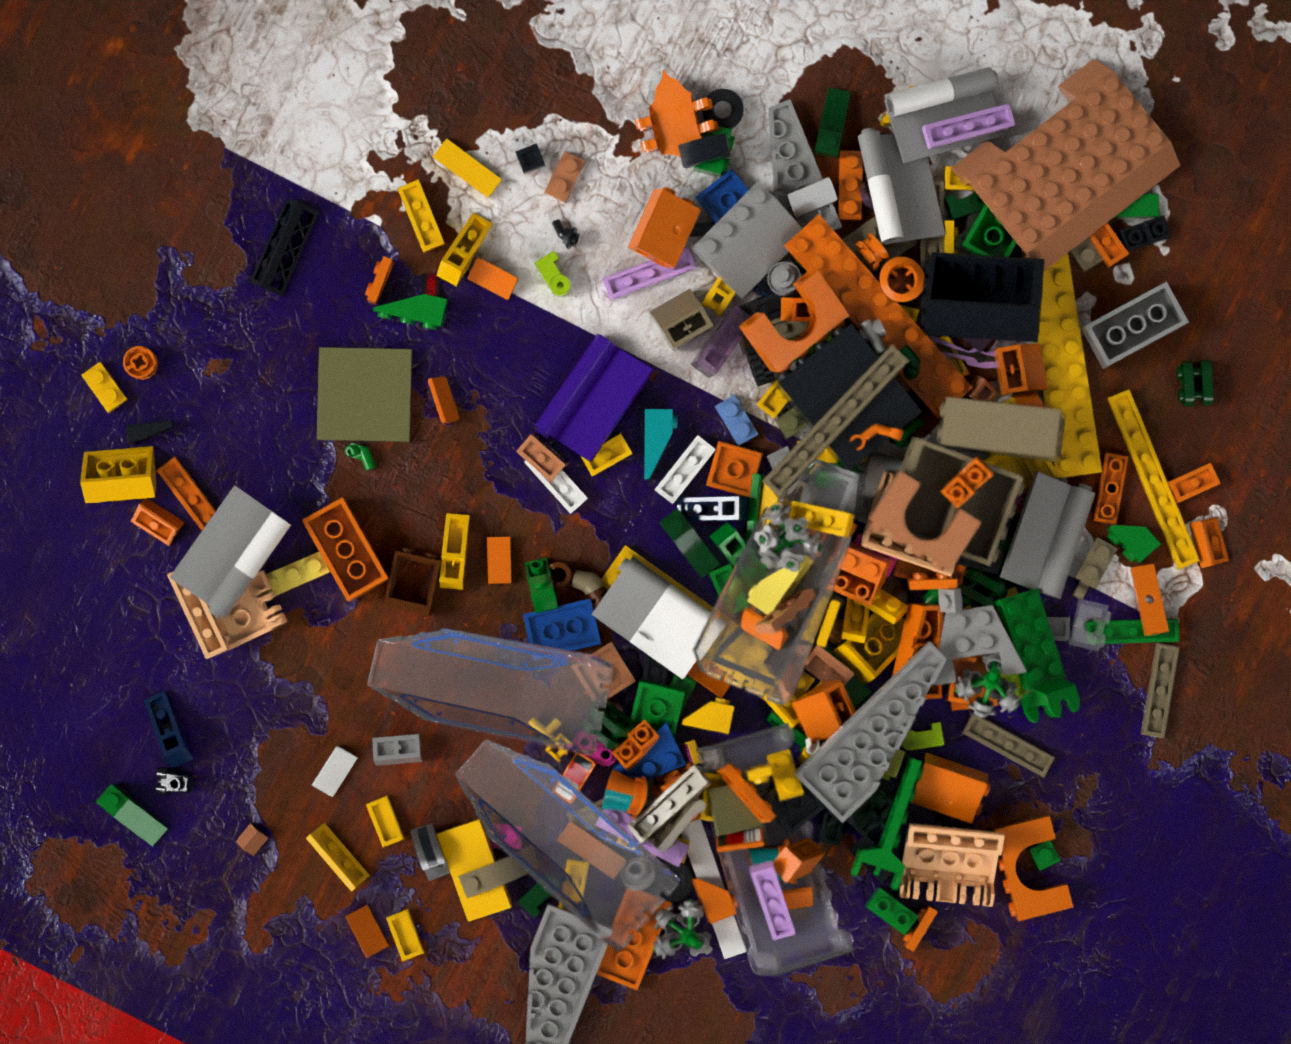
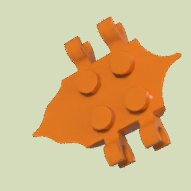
(674, 118)

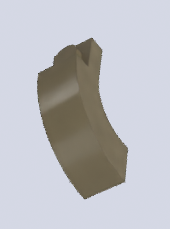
(491, 876)

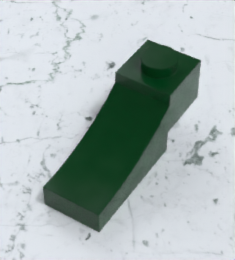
(832, 123)
(689, 543)

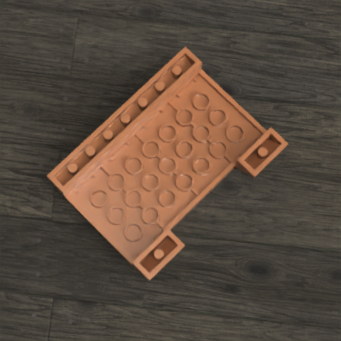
(1073, 167)

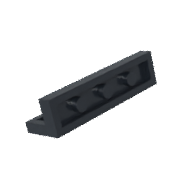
(270, 260)

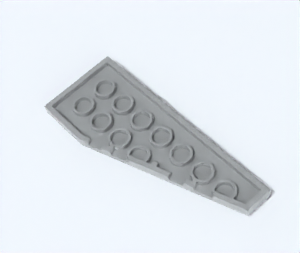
(860, 751)
(560, 975)

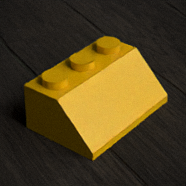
(118, 474)

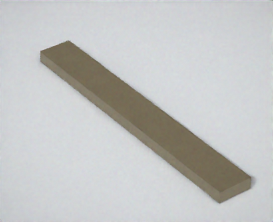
(835, 420)

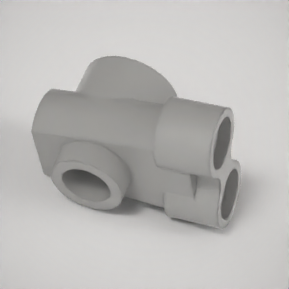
(871, 333)

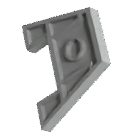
(975, 634)

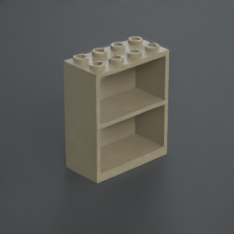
(1002, 429)
(932, 511)

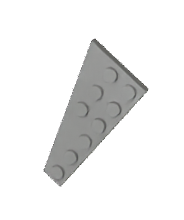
(794, 163)

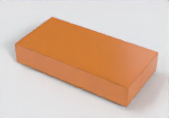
(499, 560)

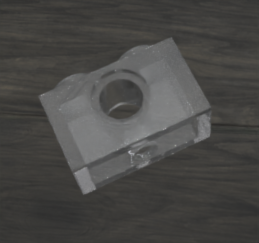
(1079, 635)

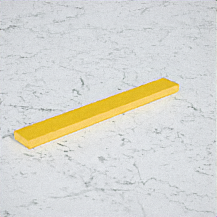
(1153, 479)

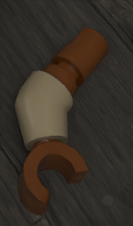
(585, 581)

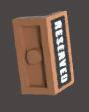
(542, 456)

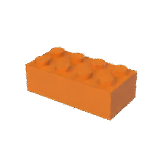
(346, 549)

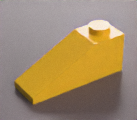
(464, 249)

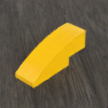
(454, 551)

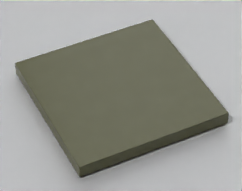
(364, 394)

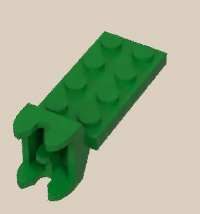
(1032, 638)
(881, 854)

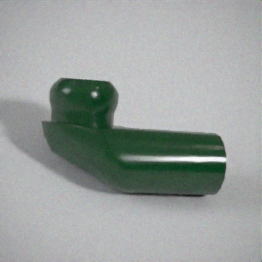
(913, 366)

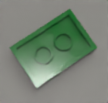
(657, 705)

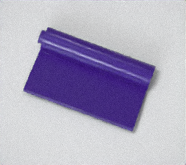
(593, 398)

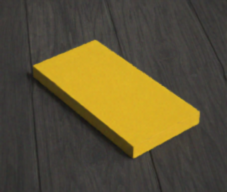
(465, 850)

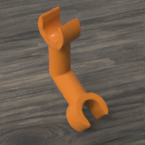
(878, 429)

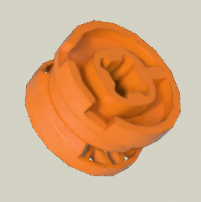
(872, 251)
(140, 362)

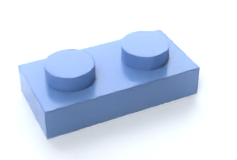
(736, 420)

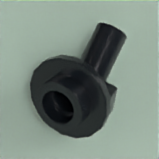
(569, 236)

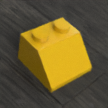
(712, 716)

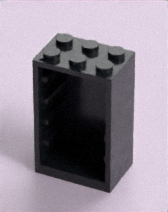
(983, 297)

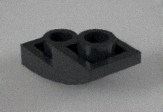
(704, 150)
(1144, 233)

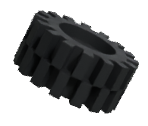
(760, 371)

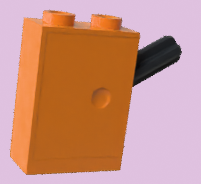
(666, 227)
(951, 790)

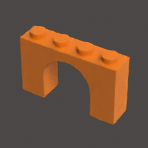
(825, 314)
(1025, 901)

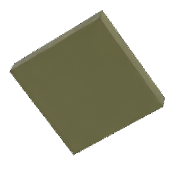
(730, 812)

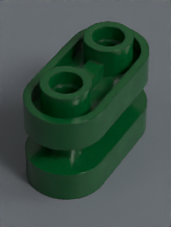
(1186, 375)
(977, 580)
(614, 727)

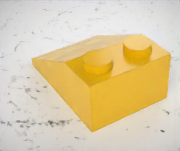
(877, 651)

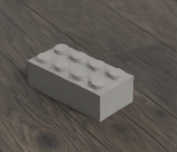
(1134, 325)

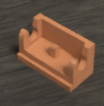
(826, 667)

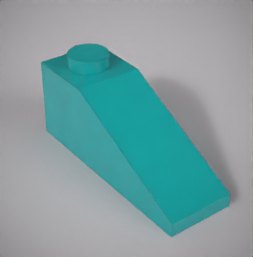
(658, 431)

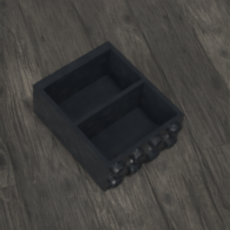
(827, 376)

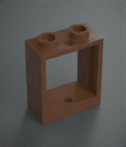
(409, 554)

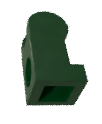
(963, 207)
(533, 899)

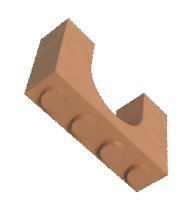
(942, 549)

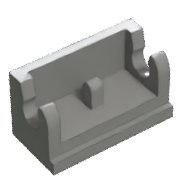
(397, 749)

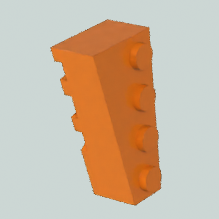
(921, 625)

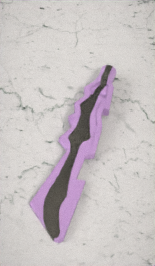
(972, 357)

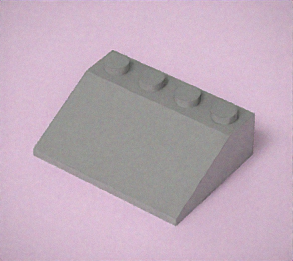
(748, 240)

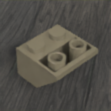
(682, 319)

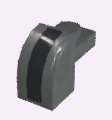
(429, 851)

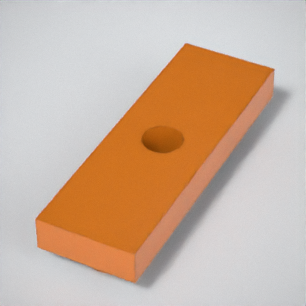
(1108, 503)
(1147, 586)

